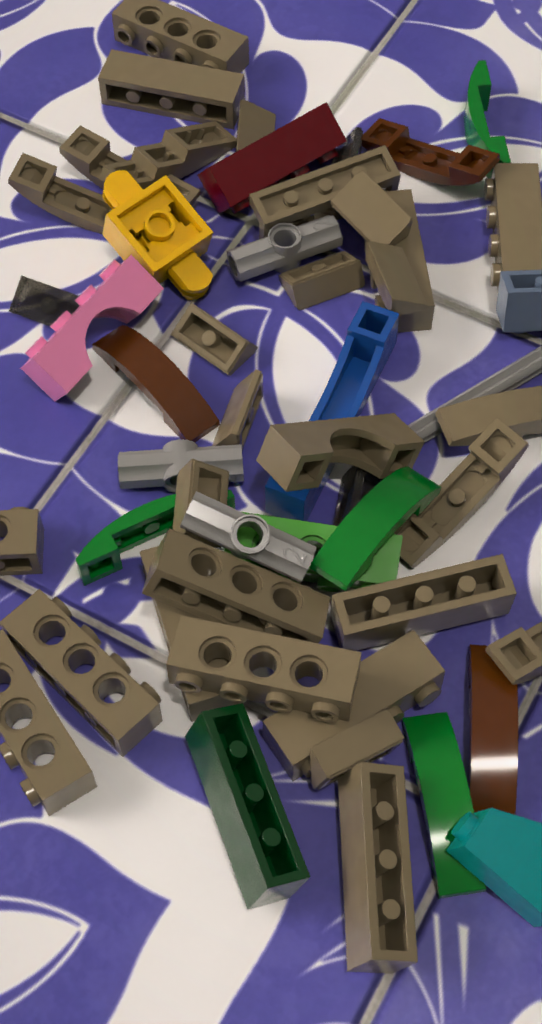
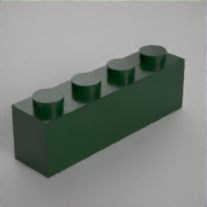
(246, 806)

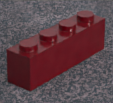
(272, 158)

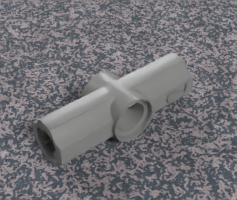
(284, 247)
(162, 466)
(275, 548)

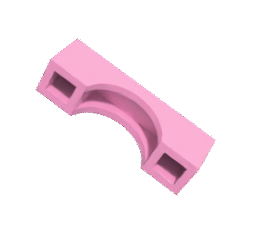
(63, 358)

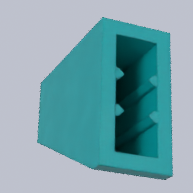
(503, 855)

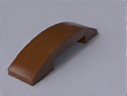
(429, 161)
(159, 380)
(492, 734)

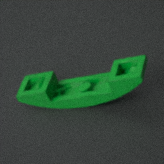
(474, 118)
(371, 524)
(132, 529)
(443, 797)

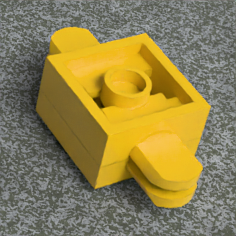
(166, 220)

